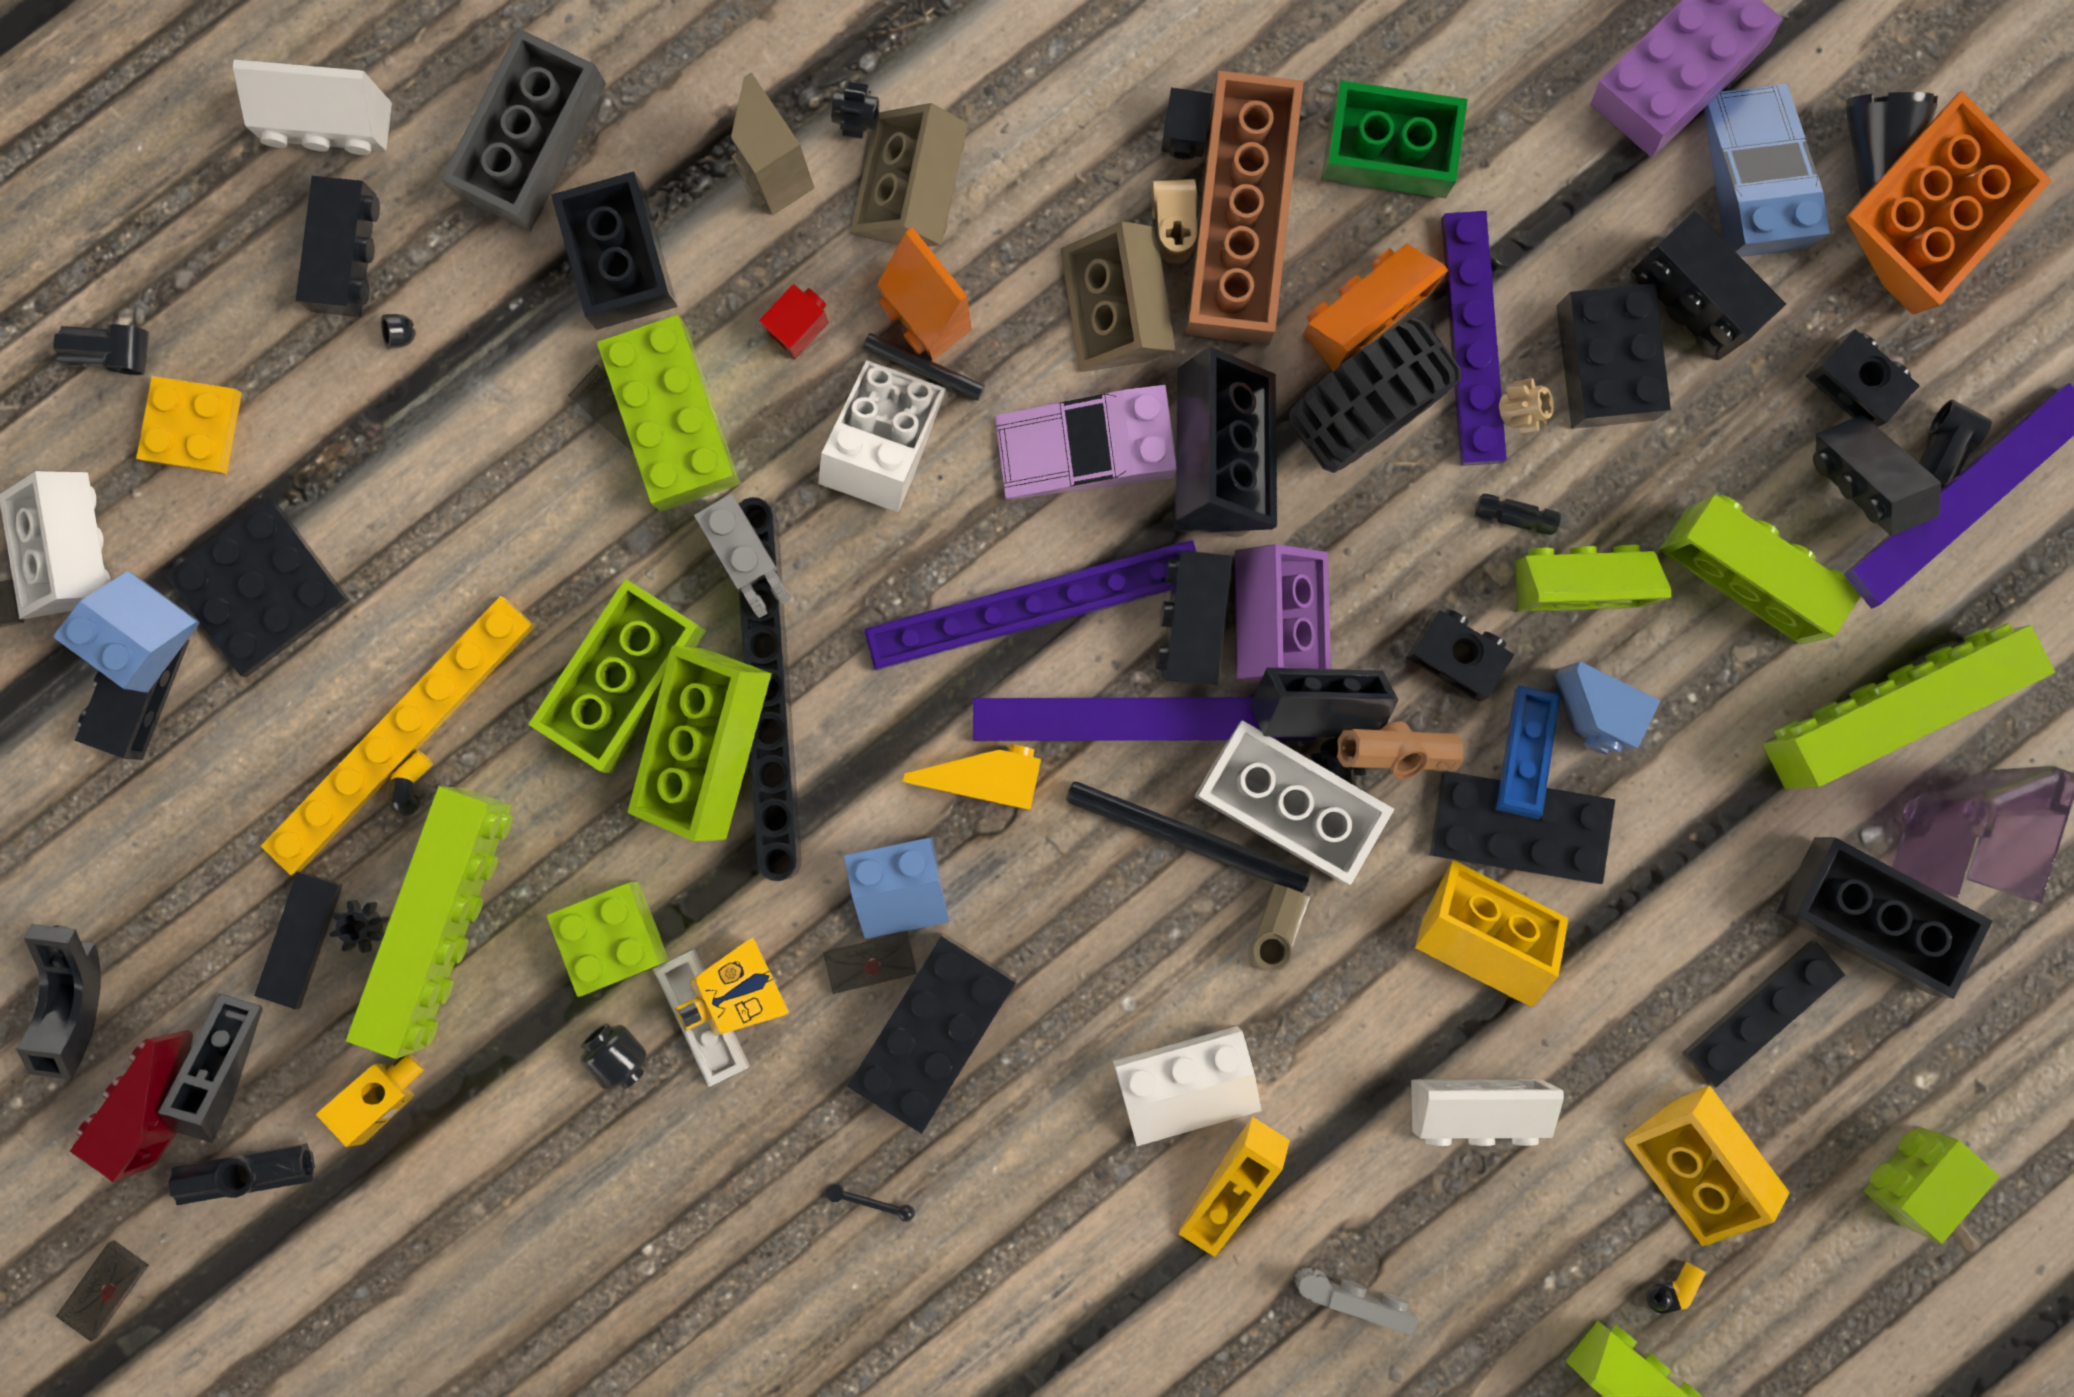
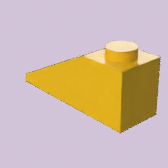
(991, 776)
(1236, 1186)

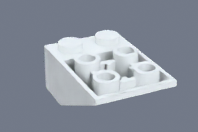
(880, 436)

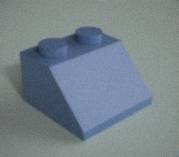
(127, 631)
(1604, 708)
(897, 888)

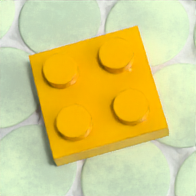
(189, 425)

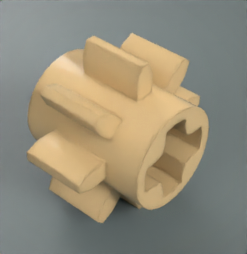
(1526, 406)

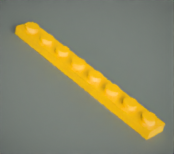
(397, 736)

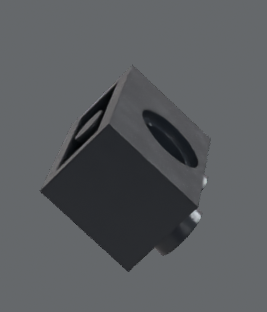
(1839, 378)
(1434, 653)

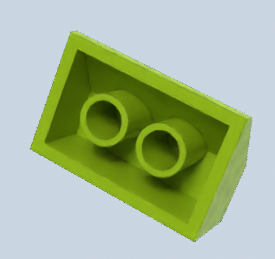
(1589, 579)
(1615, 1370)

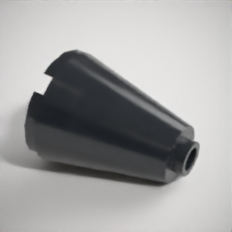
(1885, 129)

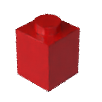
(795, 319)

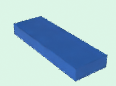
(1528, 752)

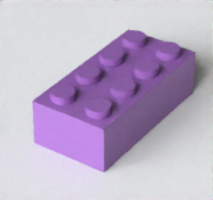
(1682, 67)

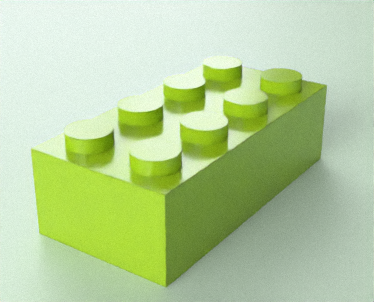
(668, 413)
(1761, 570)
(614, 678)
(698, 743)

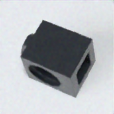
(1186, 123)

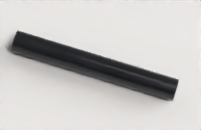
(924, 366)

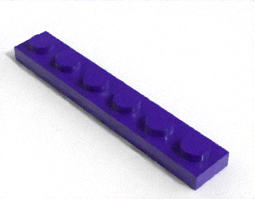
(1473, 337)

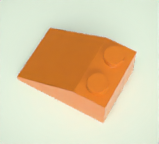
(923, 297)

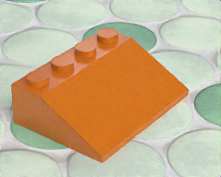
(1944, 205)

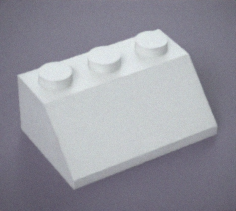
(312, 106)
(52, 542)
(1188, 1085)
(1484, 1110)

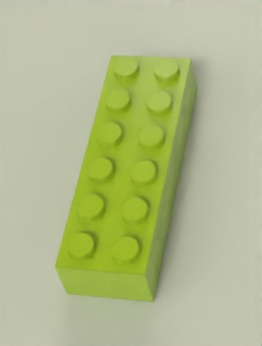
(1907, 705)
(430, 922)

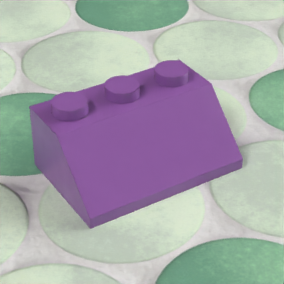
(1281, 609)

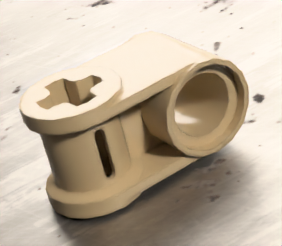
(1175, 215)

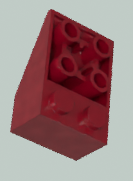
(127, 1129)

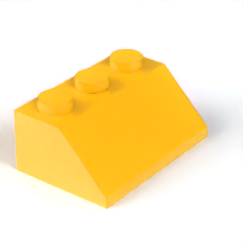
(1493, 934)
(1708, 1167)

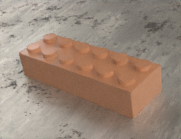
(1244, 208)

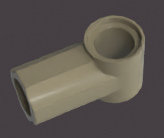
(1280, 923)

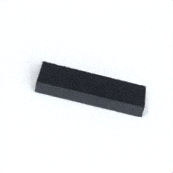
(298, 940)

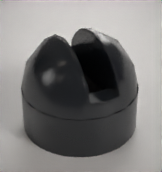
(397, 330)

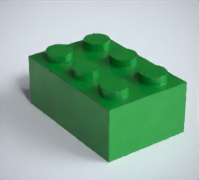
(1394, 139)

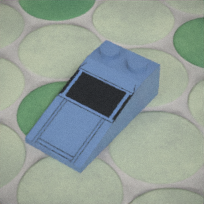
(1764, 172)

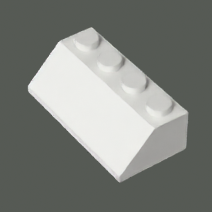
(1294, 803)

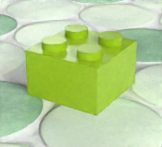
(607, 938)
(1930, 1183)

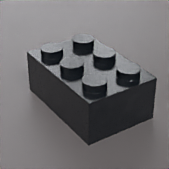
(614, 250)
(1708, 287)
(1613, 356)

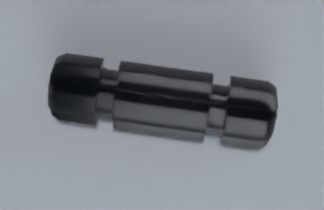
(1518, 514)

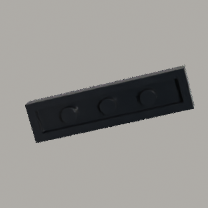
(1763, 1013)

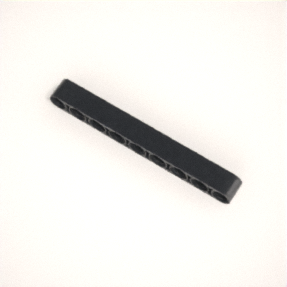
(776, 709)

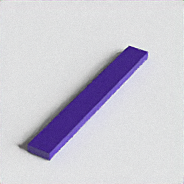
(1967, 498)
(1021, 608)
(1113, 719)

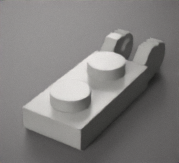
(740, 551)
(1353, 1300)

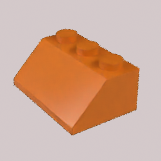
(1372, 303)

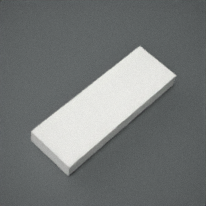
(716, 1055)

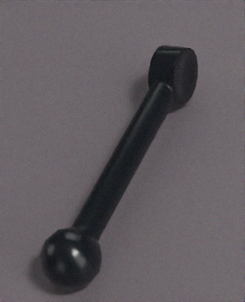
(836, 1193)

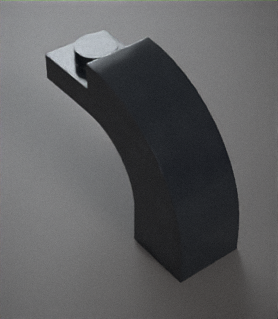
(65, 1002)

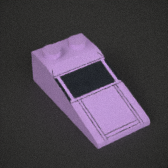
(1087, 443)

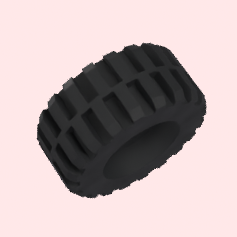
(1374, 394)

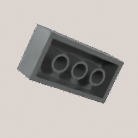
(524, 129)

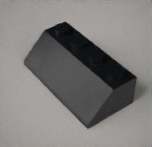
(1226, 444)

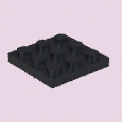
(257, 587)

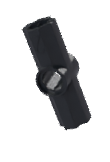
(219, 1176)

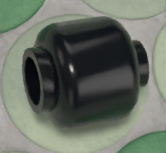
(613, 1056)

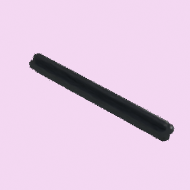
(1187, 836)

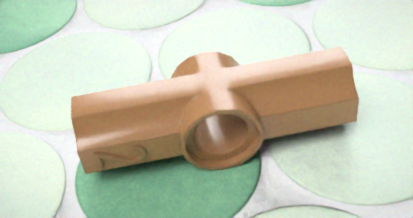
(1400, 750)

